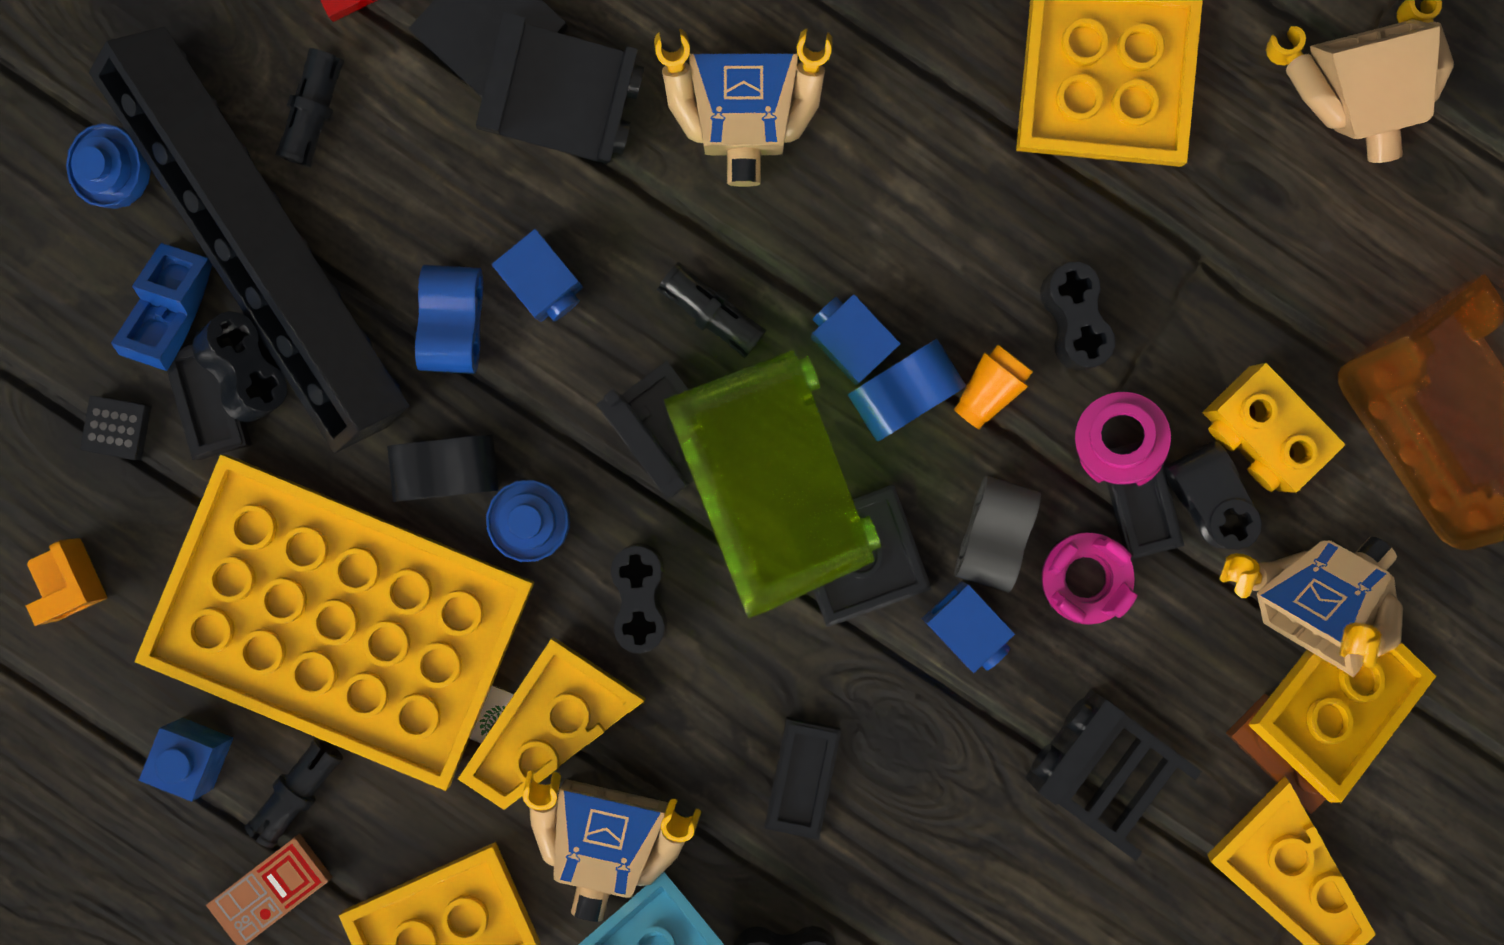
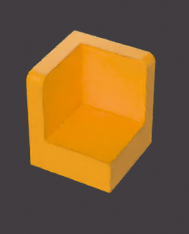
(64, 581)

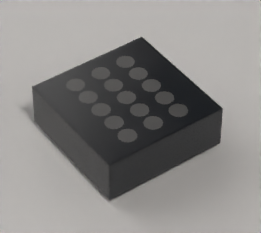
(115, 428)

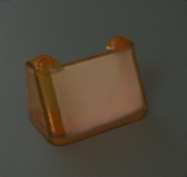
(1438, 411)

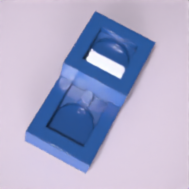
(168, 302)

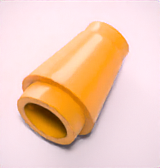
(992, 386)

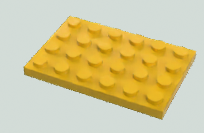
(334, 621)

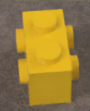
(1272, 430)

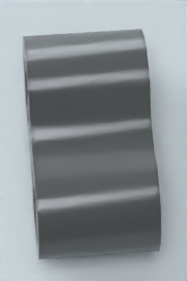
(997, 534)

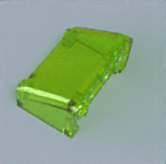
(771, 481)

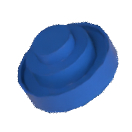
(107, 167)
(528, 520)

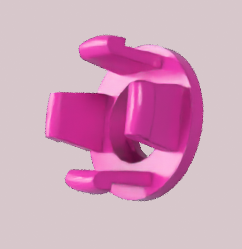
(1130, 468)
(1117, 592)

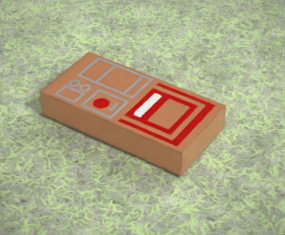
(269, 891)

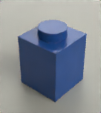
(539, 278)
(852, 337)
(970, 628)
(186, 759)

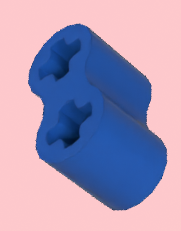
(449, 319)
(907, 390)

